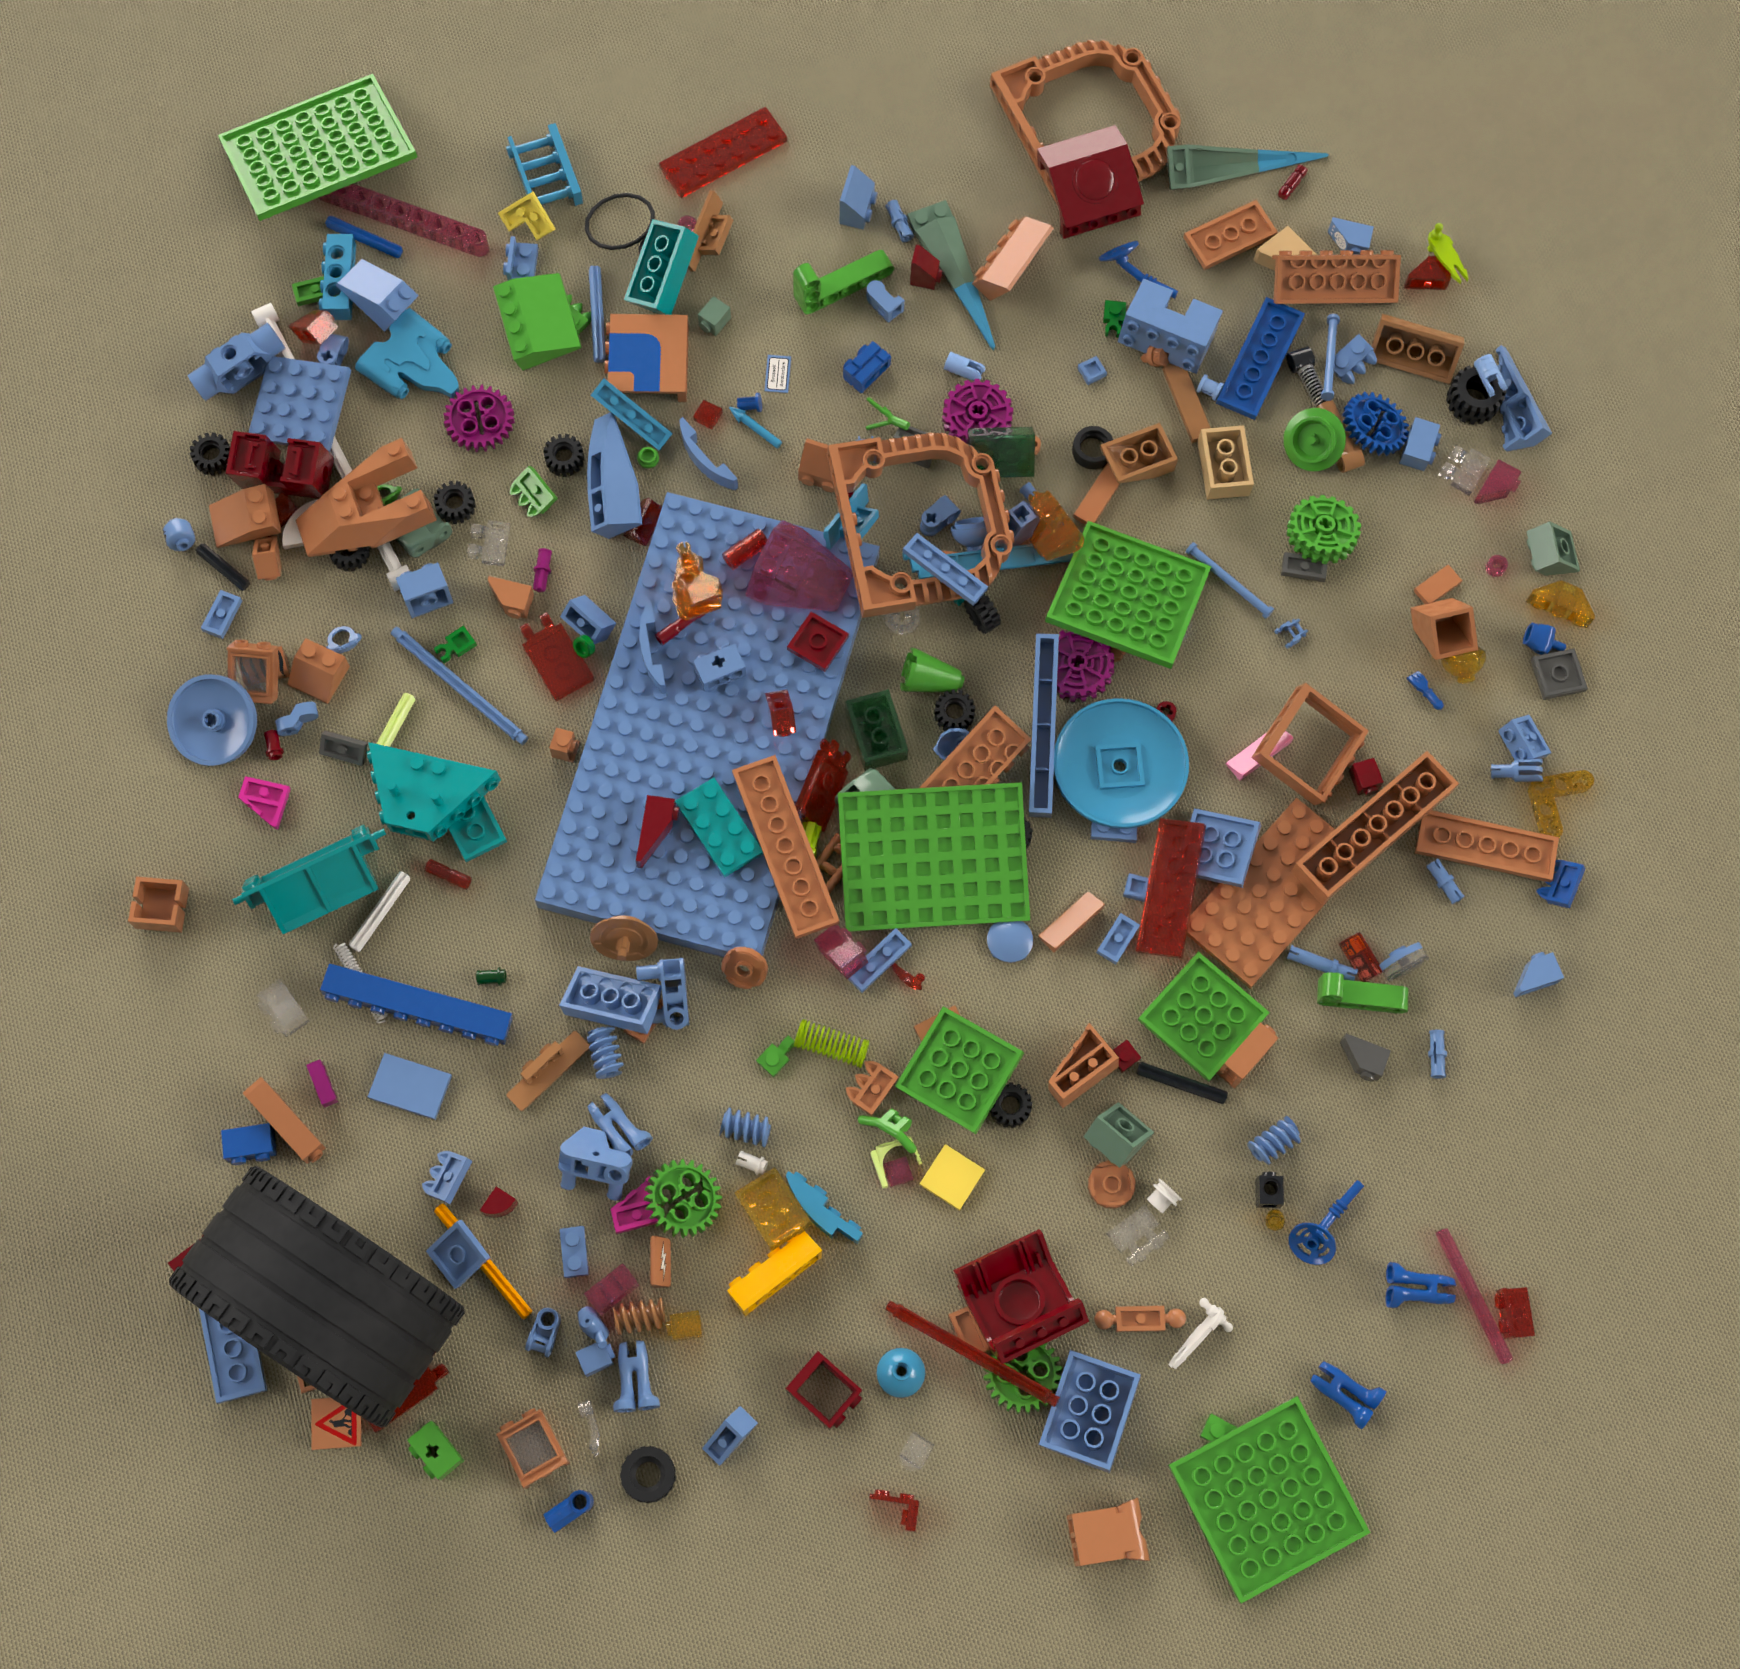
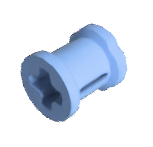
(1209, 387)

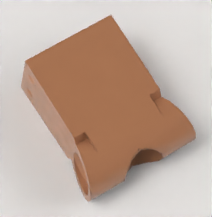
(1108, 1534)

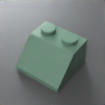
(1552, 550)
(1118, 1134)

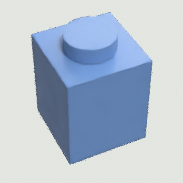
(595, 1359)

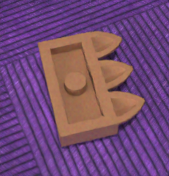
(873, 1087)

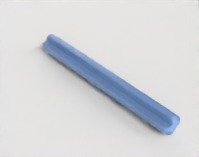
(597, 314)

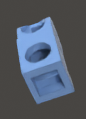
(883, 302)

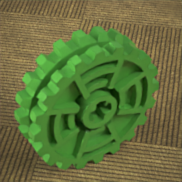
(1323, 529)

